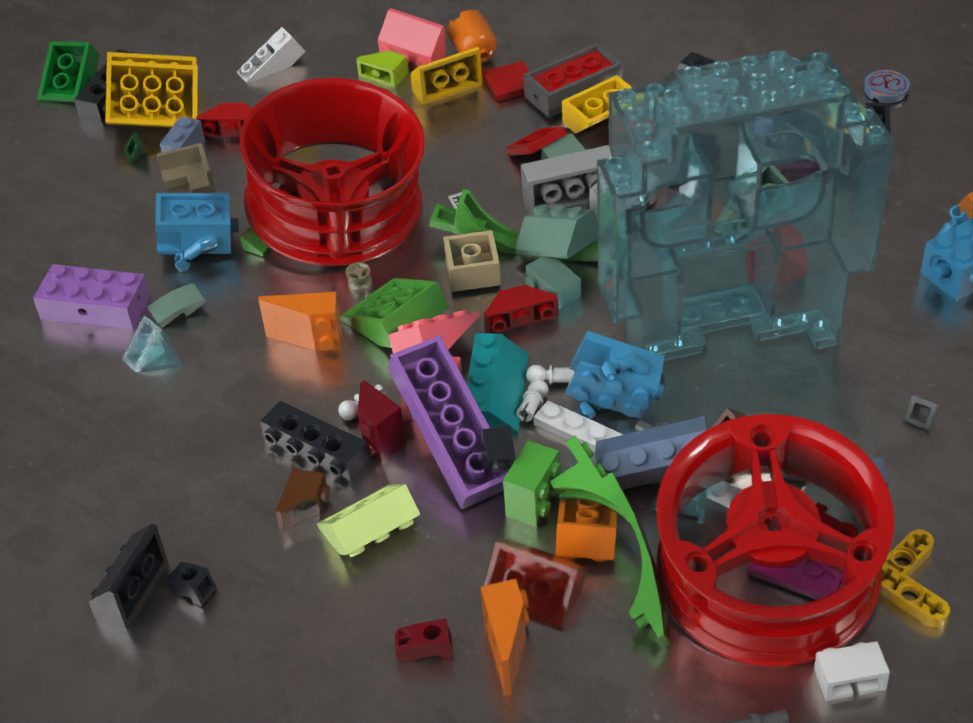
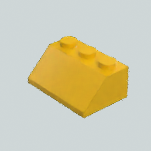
(447, 76)
(590, 105)

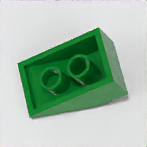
(67, 70)

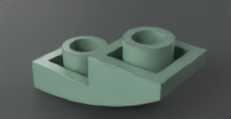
(182, 300)

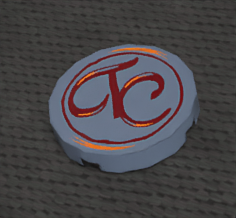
(886, 86)

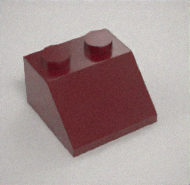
(380, 422)

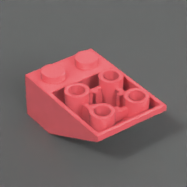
(445, 325)

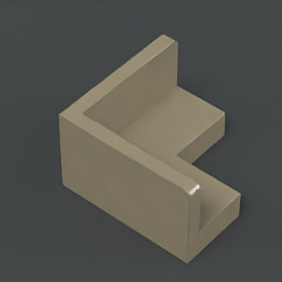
(187, 166)

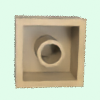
(472, 261)

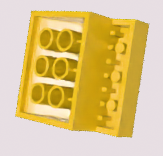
(150, 89)

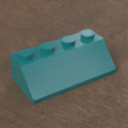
(498, 379)

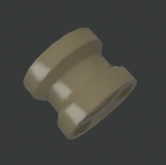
(359, 277)

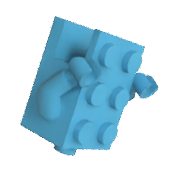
(193, 225)
(950, 256)
(614, 377)

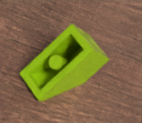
(383, 67)

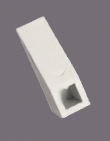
(275, 55)

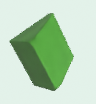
(252, 243)

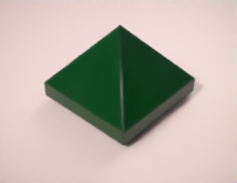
(134, 148)

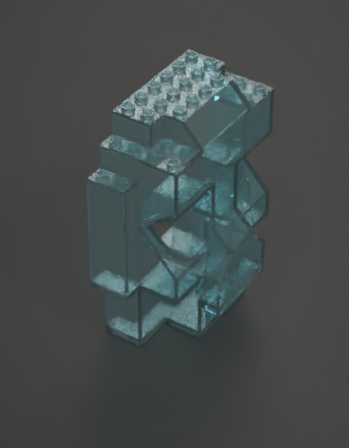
(793, 243)

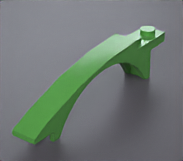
(472, 218)
(593, 484)

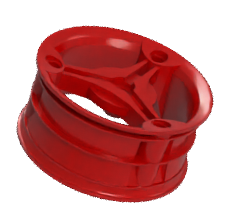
(332, 215)
(774, 529)

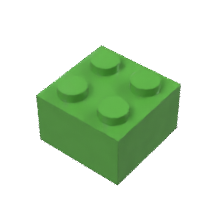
(528, 483)

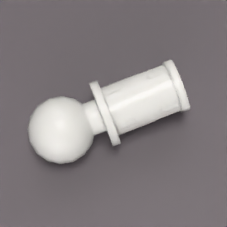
(554, 374)
(532, 399)
(349, 409)

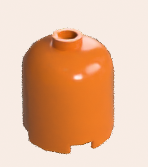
(472, 31)

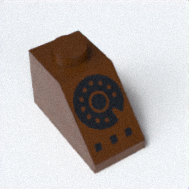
(301, 497)

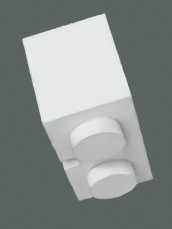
(855, 664)

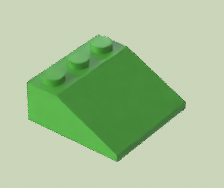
(395, 305)

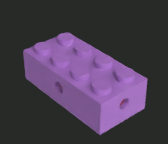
(92, 296)

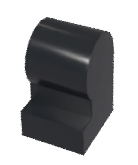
(192, 582)

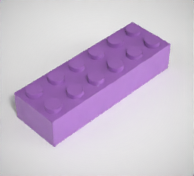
(446, 418)

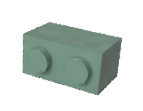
(554, 277)

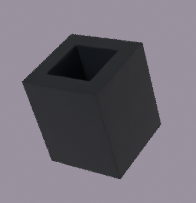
(497, 449)

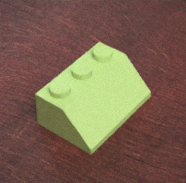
(370, 519)

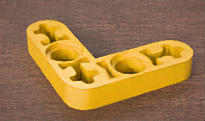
(901, 580)

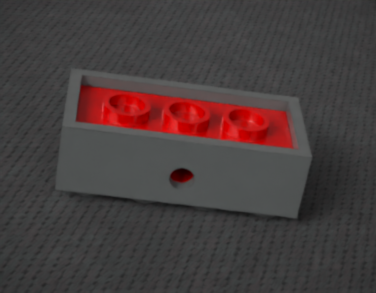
(569, 76)

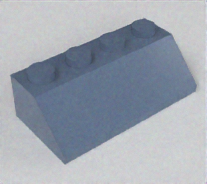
(646, 454)

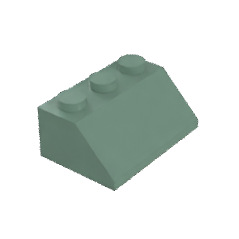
(556, 231)

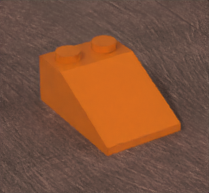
(303, 320)
(585, 530)
(505, 625)

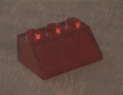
(548, 579)

